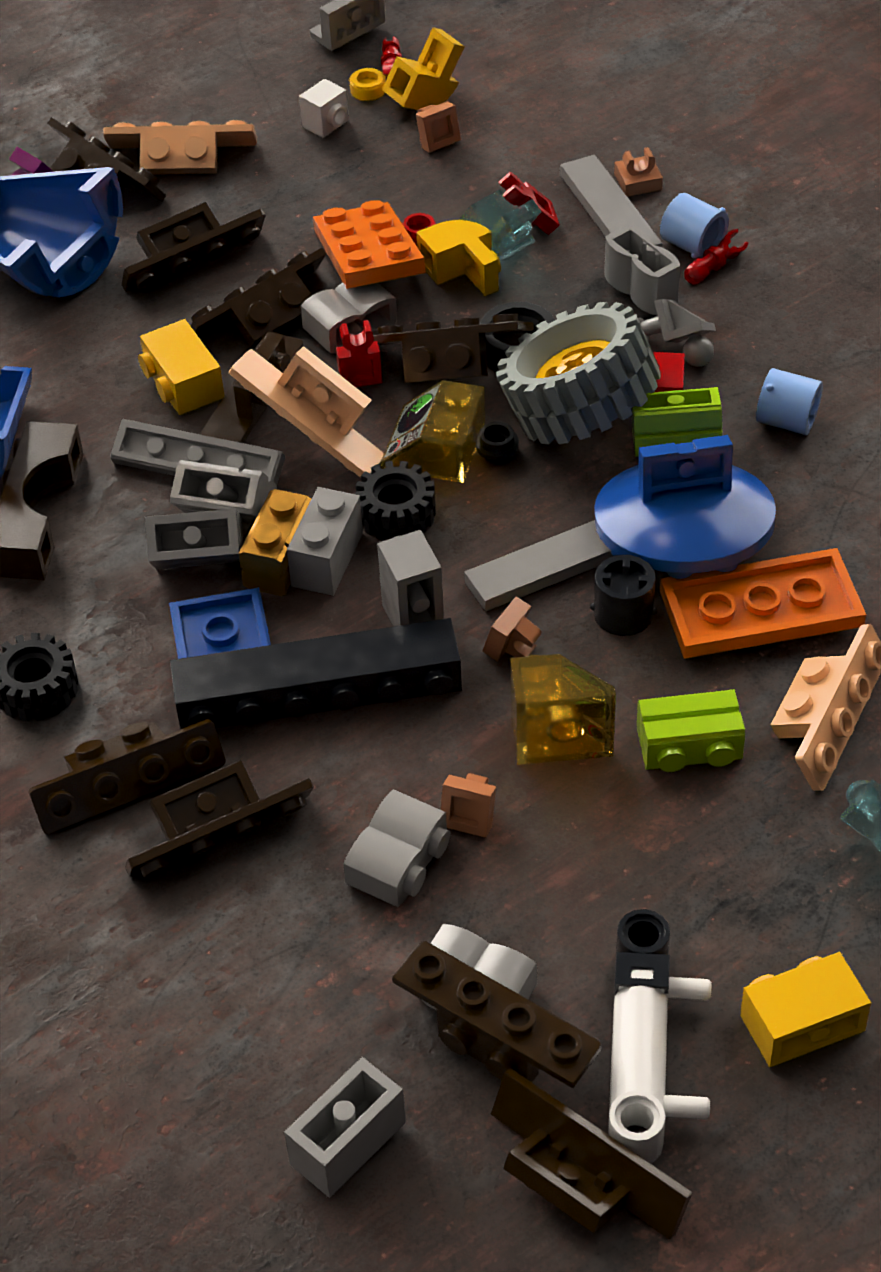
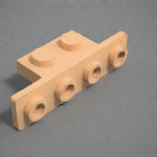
(180, 147)
(314, 402)
(827, 704)

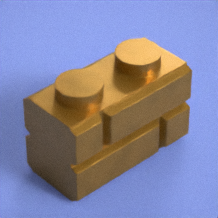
(266, 545)

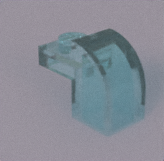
(508, 225)

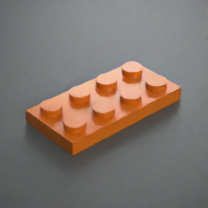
(368, 244)
(762, 603)

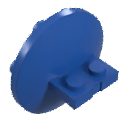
(686, 509)

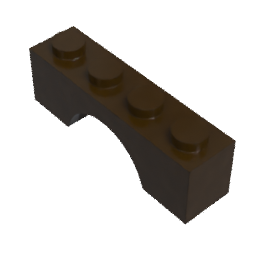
(43, 461)

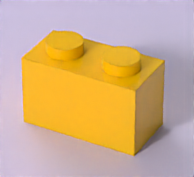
(181, 367)
(804, 1008)

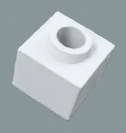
(323, 108)

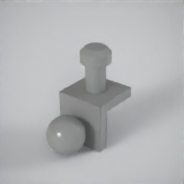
(681, 325)

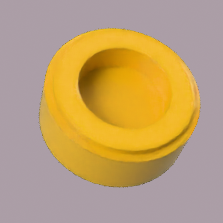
(367, 84)

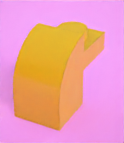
(428, 79)
(460, 249)

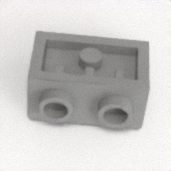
(347, 20)

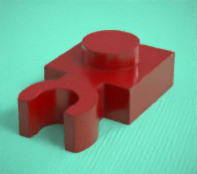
(520, 193)
(359, 357)

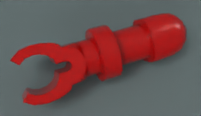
(390, 51)
(713, 258)

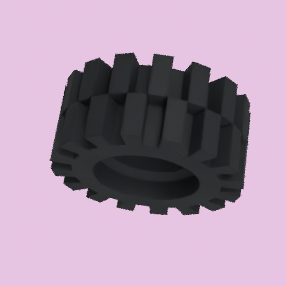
(396, 483)
(42, 694)

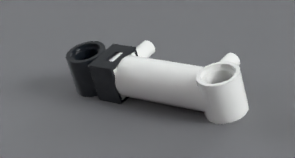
(641, 1035)

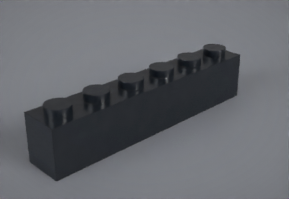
(317, 674)

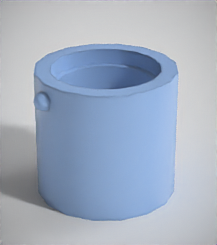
(693, 224)
(789, 401)

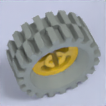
(579, 373)

